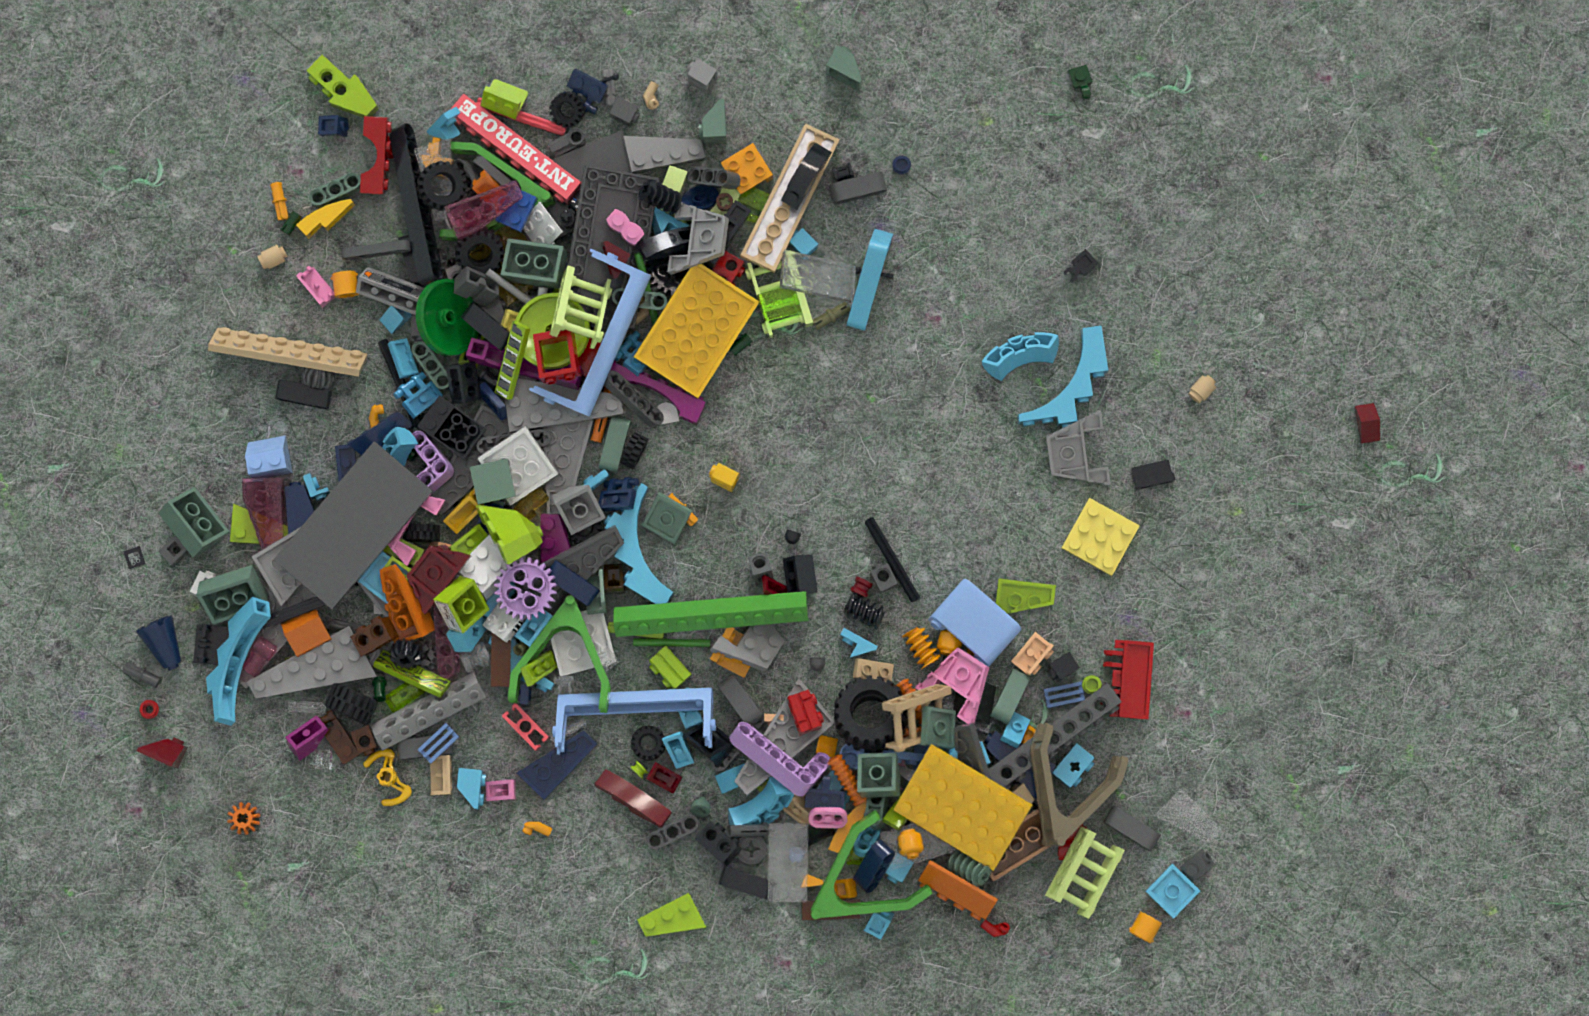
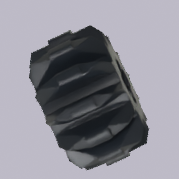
(406, 653)

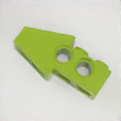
(355, 99)

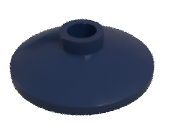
(700, 197)

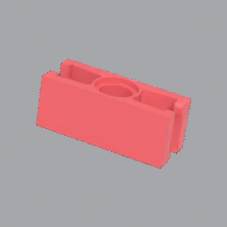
(526, 718)

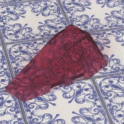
(479, 210)
(265, 507)

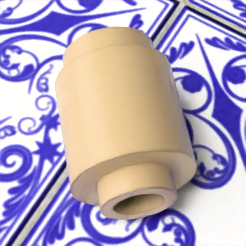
(272, 257)
(1202, 389)

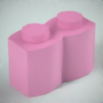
(620, 224)

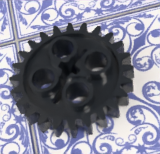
(661, 281)

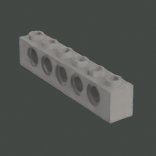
(427, 711)

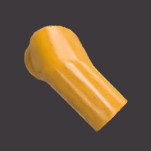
(373, 416)
(537, 826)

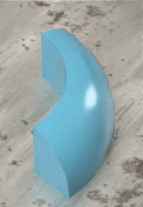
(1020, 351)
(399, 444)
(763, 807)

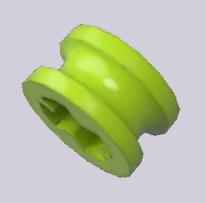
(639, 770)

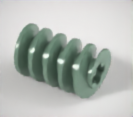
(968, 869)

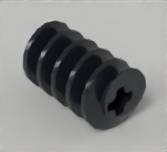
(660, 196)
(864, 610)

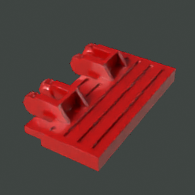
(1133, 678)

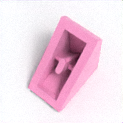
(501, 790)

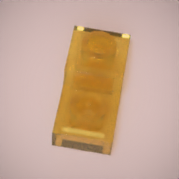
(531, 502)

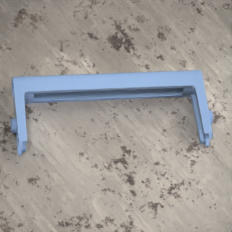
(611, 342)
(635, 702)

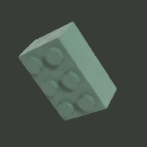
(534, 263)
(193, 522)
(229, 592)

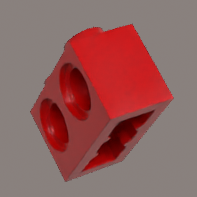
(721, 270)

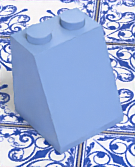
(268, 458)

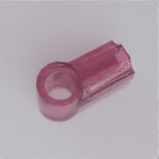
(261, 652)

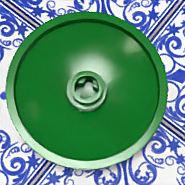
(440, 320)

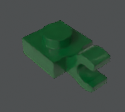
(1081, 79)

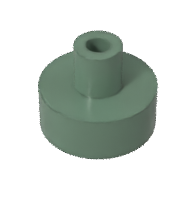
(700, 807)

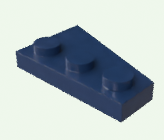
(379, 432)

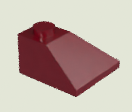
(166, 751)

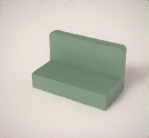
(599, 603)

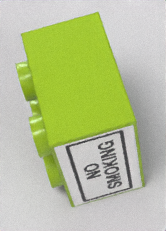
(461, 604)

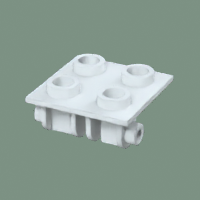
(541, 226)
(501, 623)

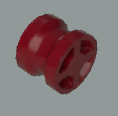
(861, 587)

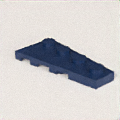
(552, 769)

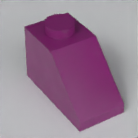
(306, 737)

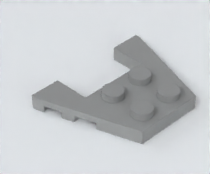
(706, 238)
(1068, 451)
(755, 648)

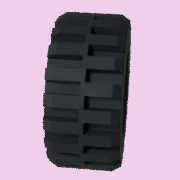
(854, 695)

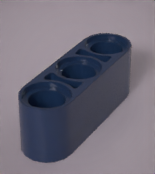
(573, 583)
(874, 866)

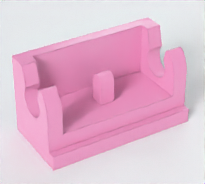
(316, 286)

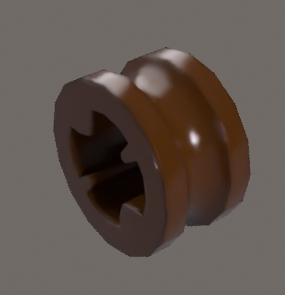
(722, 196)

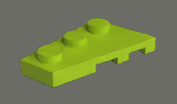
(242, 527)
(1023, 595)
(673, 917)

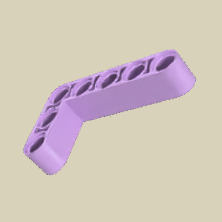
(434, 464)
(778, 763)

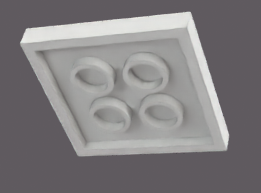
(526, 461)
(570, 648)

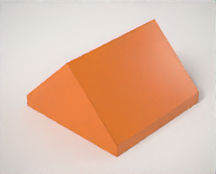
(305, 632)

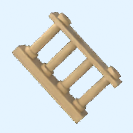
(909, 702)

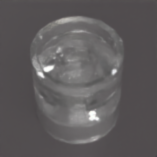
(477, 657)

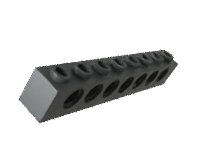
(1104, 694)

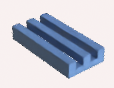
(1048, 698)
(433, 737)

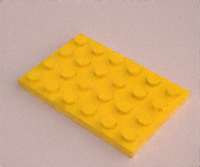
(696, 329)
(962, 807)

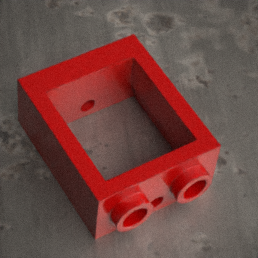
(567, 374)

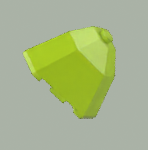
(510, 531)

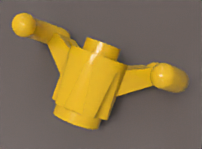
(388, 776)

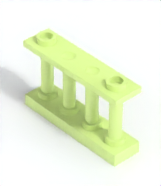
(563, 309)
(803, 317)
(1070, 865)

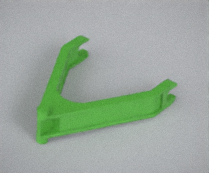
(525, 183)
(566, 618)
(830, 905)

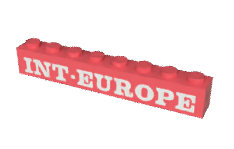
(516, 149)

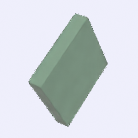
(492, 481)
(667, 518)
(938, 727)

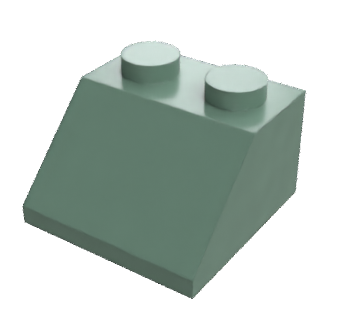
(844, 67)
(714, 125)
(878, 775)

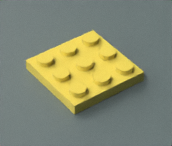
(1100, 536)

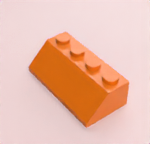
(958, 890)

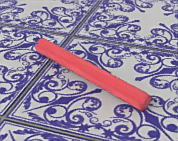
(534, 121)

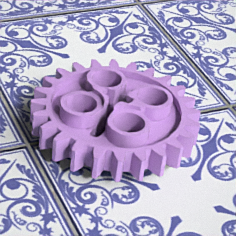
(532, 573)

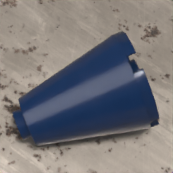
(162, 641)

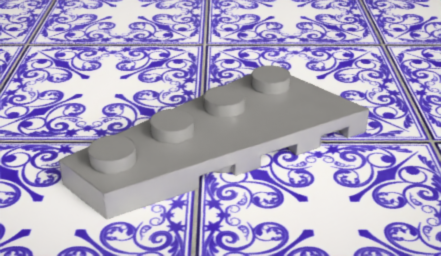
(657, 152)

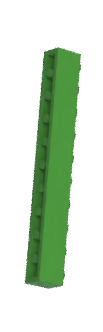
(710, 614)

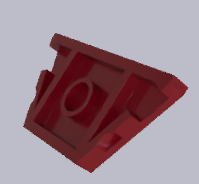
(434, 573)

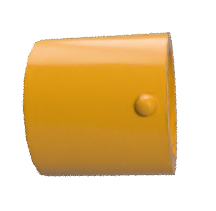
(345, 284)
(1145, 927)

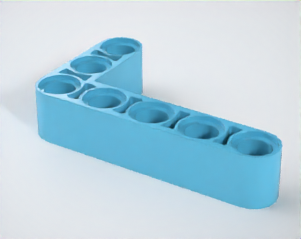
(869, 279)

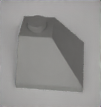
(578, 507)

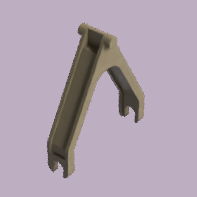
(1056, 826)

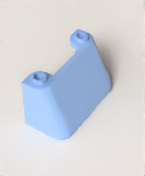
(975, 622)

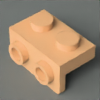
(1032, 654)

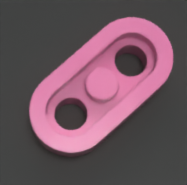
(827, 817)

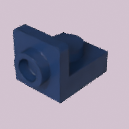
(333, 125)

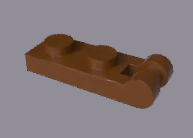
(339, 739)

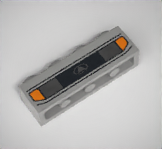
(389, 290)

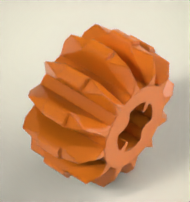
(243, 825)

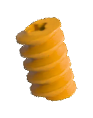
(921, 647)

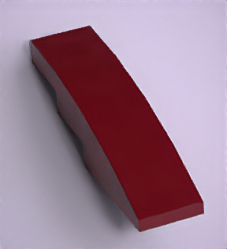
(633, 798)

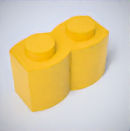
(724, 476)

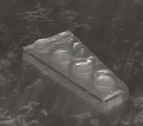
(440, 184)

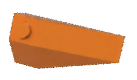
(403, 606)

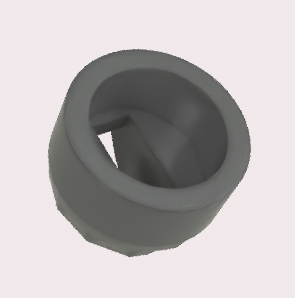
(817, 663)

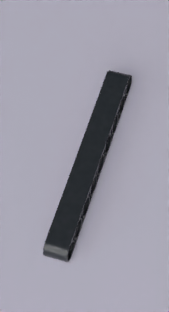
(416, 213)

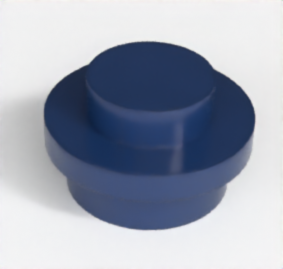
(901, 165)

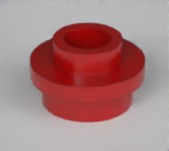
(143, 707)

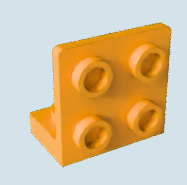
(749, 166)
(733, 665)

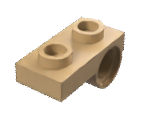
(867, 667)

